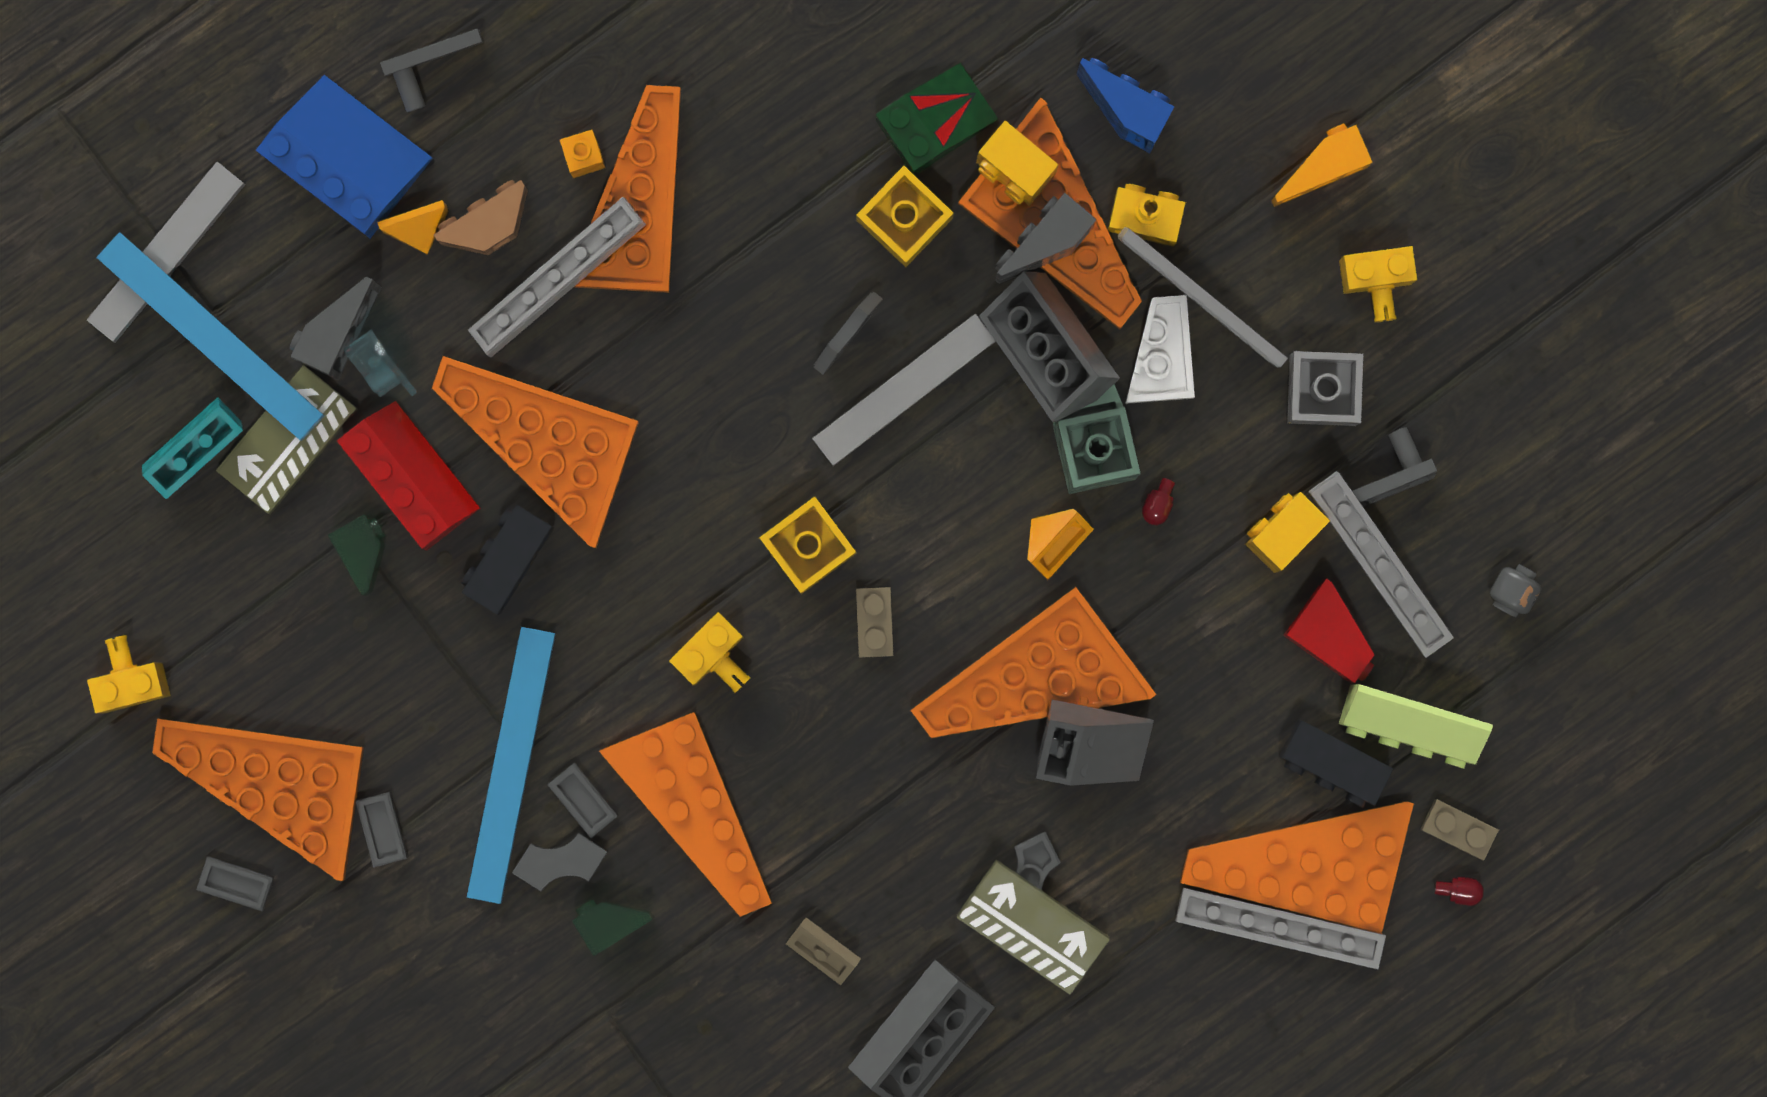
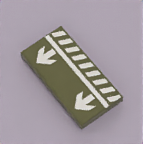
(272, 458)
(1033, 927)

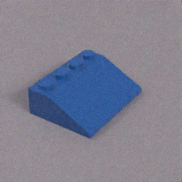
(344, 155)

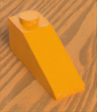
(1332, 160)

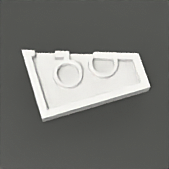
(1164, 355)

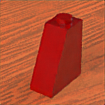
(1331, 634)

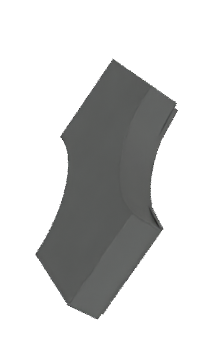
(847, 332)
(1036, 859)
(543, 865)

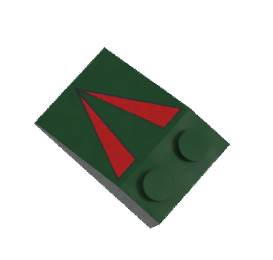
(935, 118)

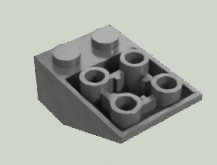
(1055, 237)
(1092, 745)

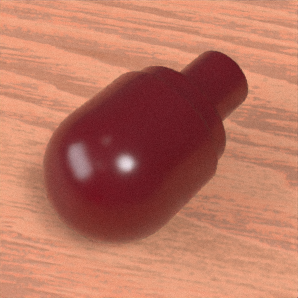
(1159, 503)
(1461, 890)

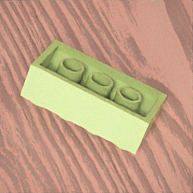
(1414, 724)

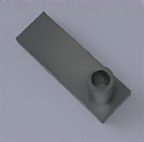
(402, 65)
(1413, 472)

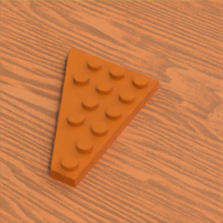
(1094, 267)
(554, 443)
(1054, 656)
(282, 783)
(1322, 868)

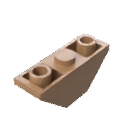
(488, 223)

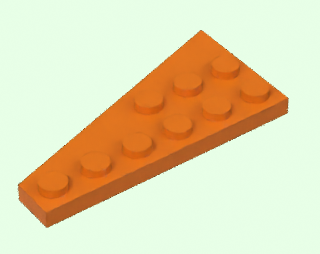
(648, 181)
(684, 791)

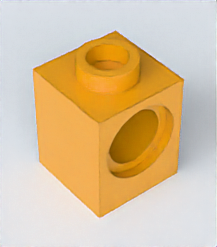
(582, 153)

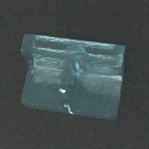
(377, 365)

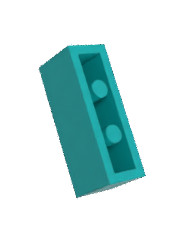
(191, 448)

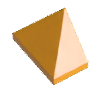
(416, 226)
(1055, 539)

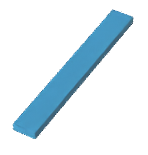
(210, 336)
(511, 765)

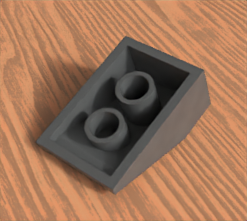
(334, 329)

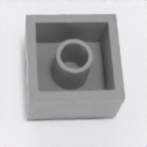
(1325, 388)

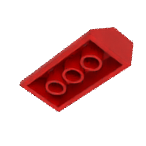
(408, 475)

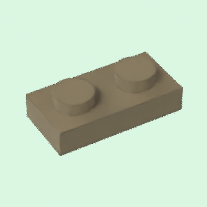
(874, 622)
(1459, 829)
(823, 951)

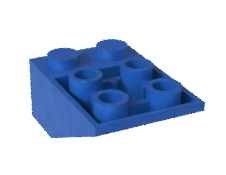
(1130, 110)

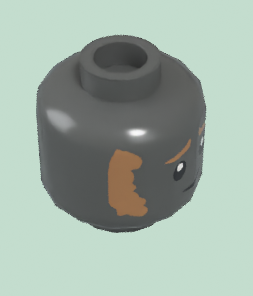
(1515, 590)

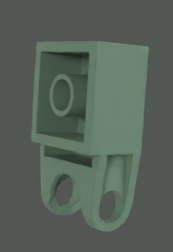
(1106, 427)

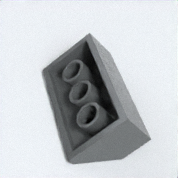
(1048, 345)
(921, 1035)

